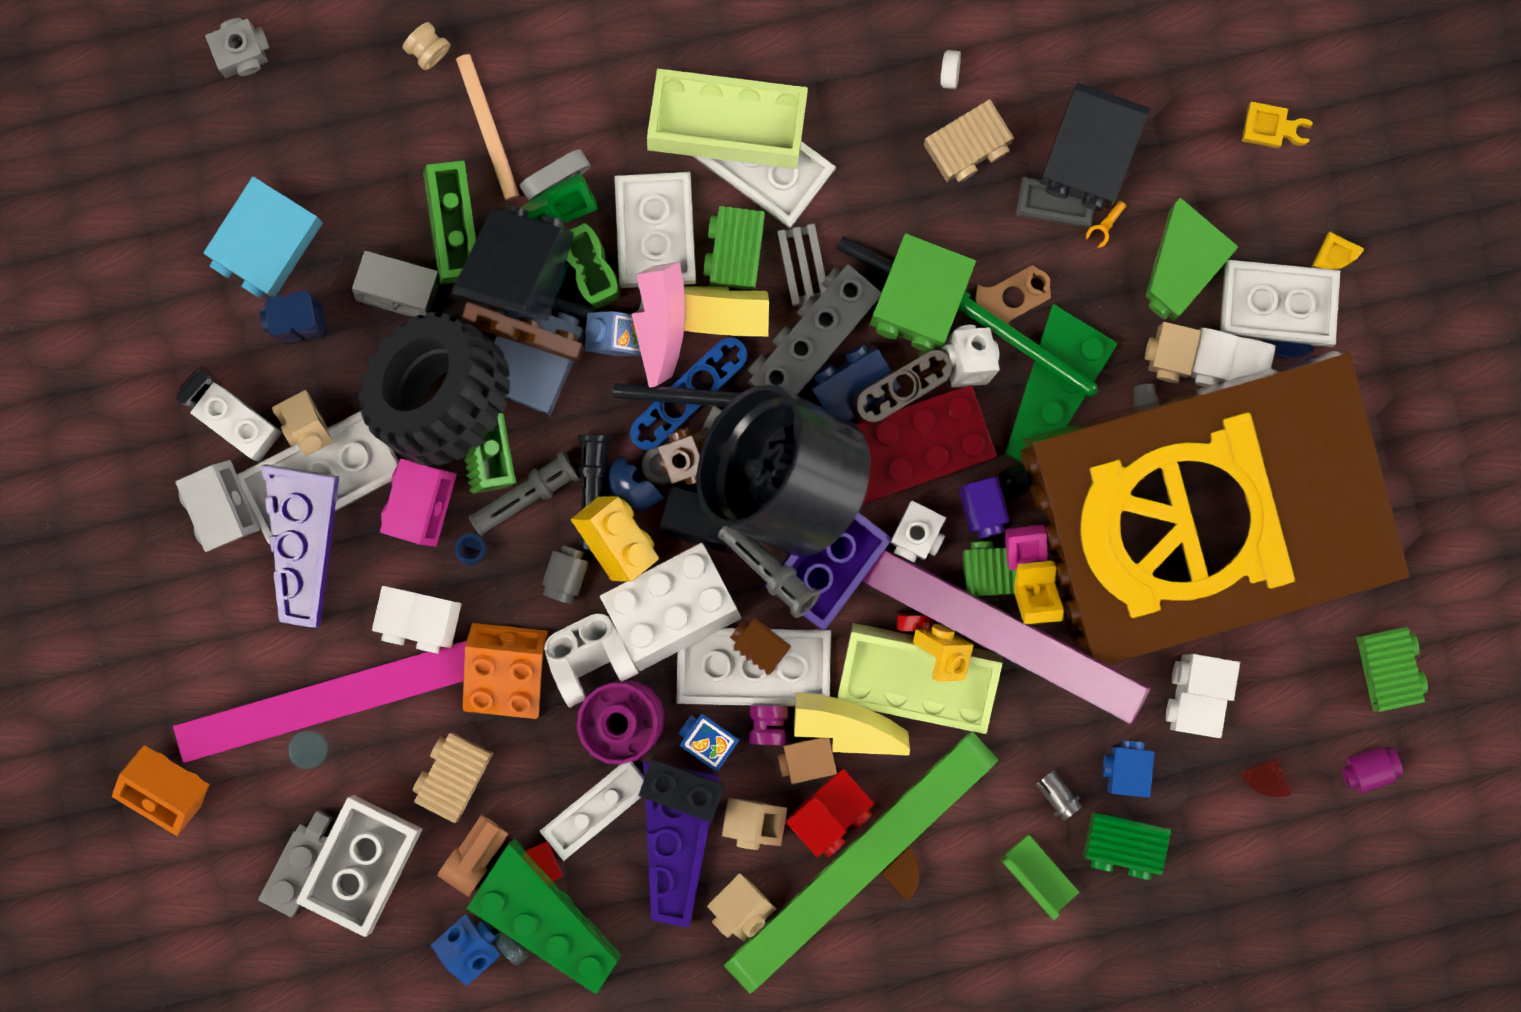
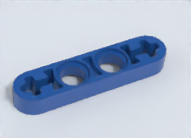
(686, 382)

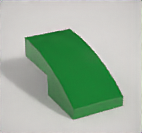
(563, 201)

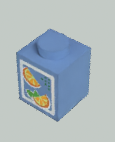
(611, 334)

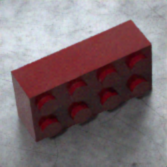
(926, 443)

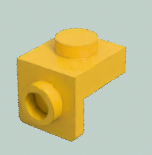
(1037, 592)
(950, 650)

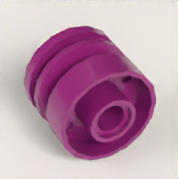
(598, 726)

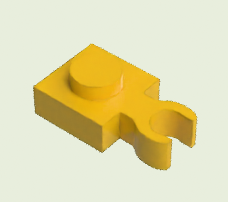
(1268, 126)

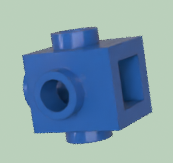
(467, 949)

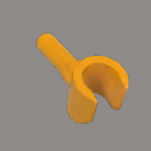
(1108, 222)

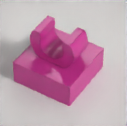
(1025, 545)

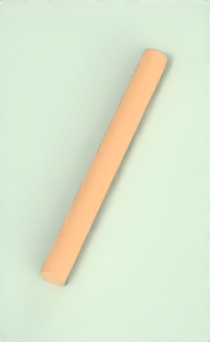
(487, 127)

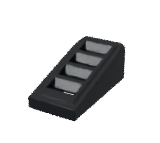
(196, 386)

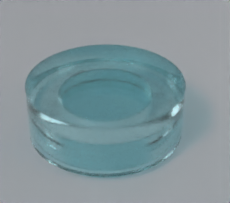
(308, 749)
(511, 949)

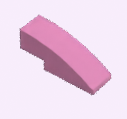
(661, 320)

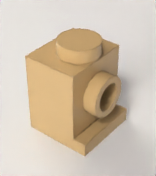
(303, 423)

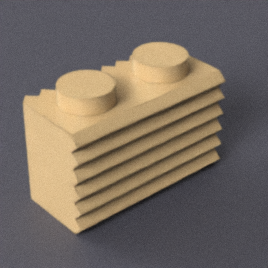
(969, 141)
(452, 777)

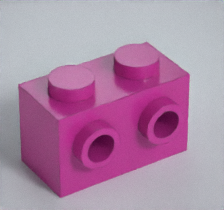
(417, 503)

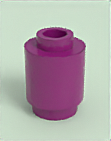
(1372, 769)

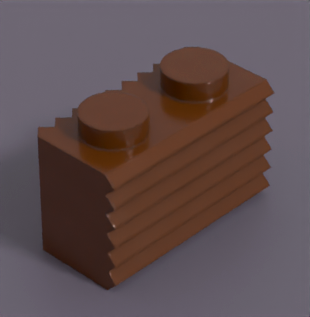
(759, 645)

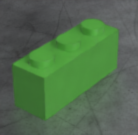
(449, 217)

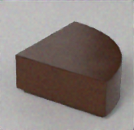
(903, 874)

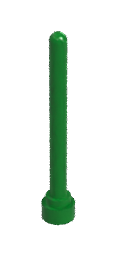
(1027, 346)

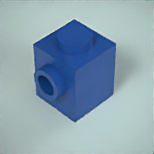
(1129, 769)

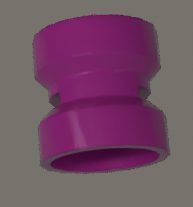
(770, 716)

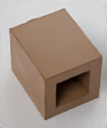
(807, 760)

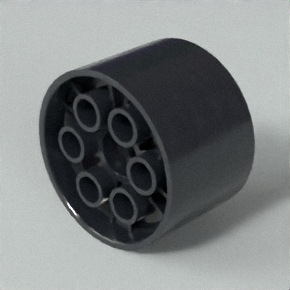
(783, 471)

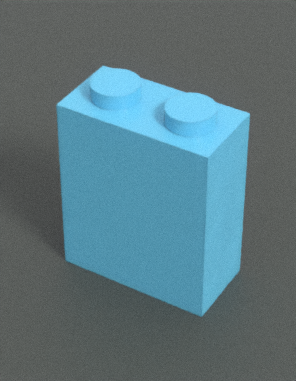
(262, 239)

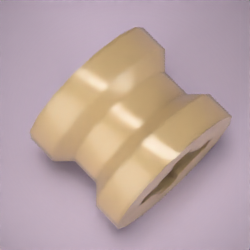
(426, 46)

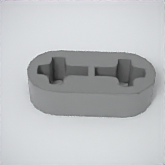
(554, 173)

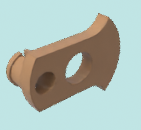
(991, 297)

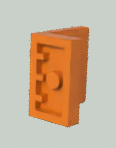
(503, 670)

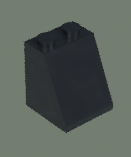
(1093, 147)
(516, 262)

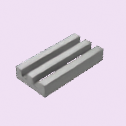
(797, 233)

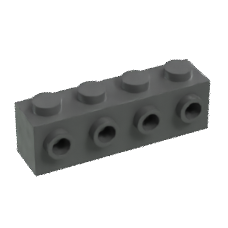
(818, 333)

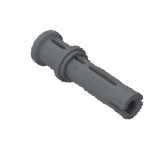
(544, 487)
(780, 579)

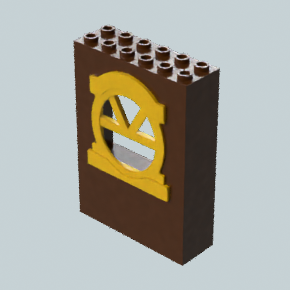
(1310, 483)

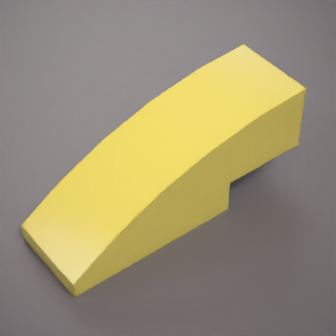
(725, 311)
(849, 725)

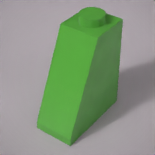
(1185, 261)

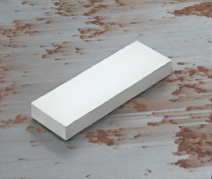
(594, 810)

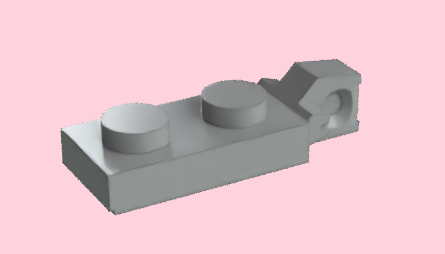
(295, 865)

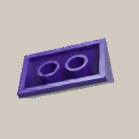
(839, 568)

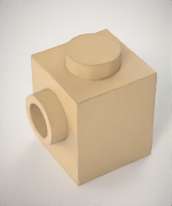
(1172, 352)
(754, 823)
(740, 909)

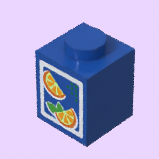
(707, 741)

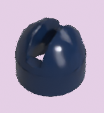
(473, 543)

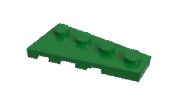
(1048, 398)

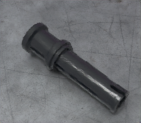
(593, 470)

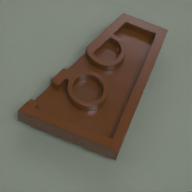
(523, 332)

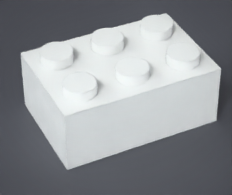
(670, 607)
(359, 865)

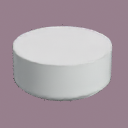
(950, 69)

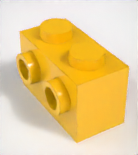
(615, 538)

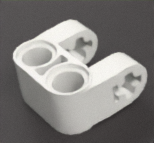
(583, 649)

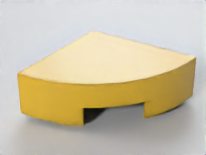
(1336, 253)

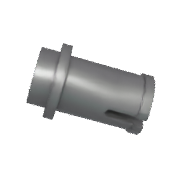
(1059, 795)

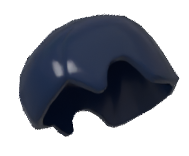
(626, 484)

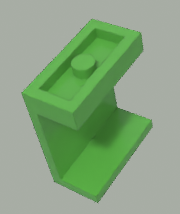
(922, 294)

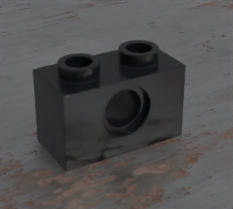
(681, 790)

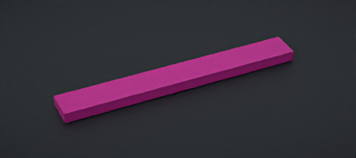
(320, 703)

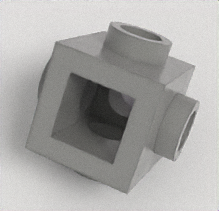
(238, 47)

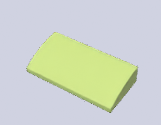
(727, 118)
(895, 678)

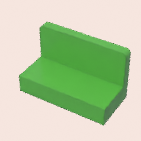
(1039, 876)

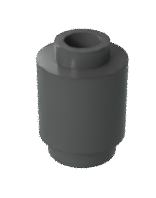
(564, 574)

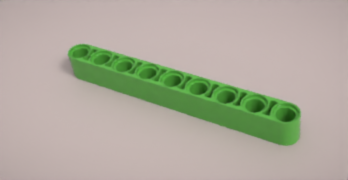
(861, 862)

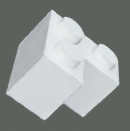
(1201, 694)

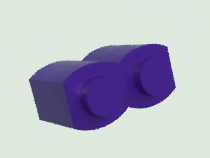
(984, 507)

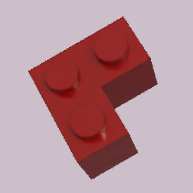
(829, 812)

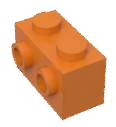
(160, 790)

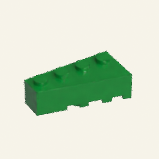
(543, 919)

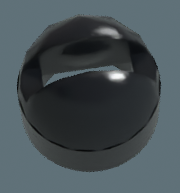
(1015, 481)

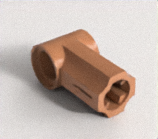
(469, 862)

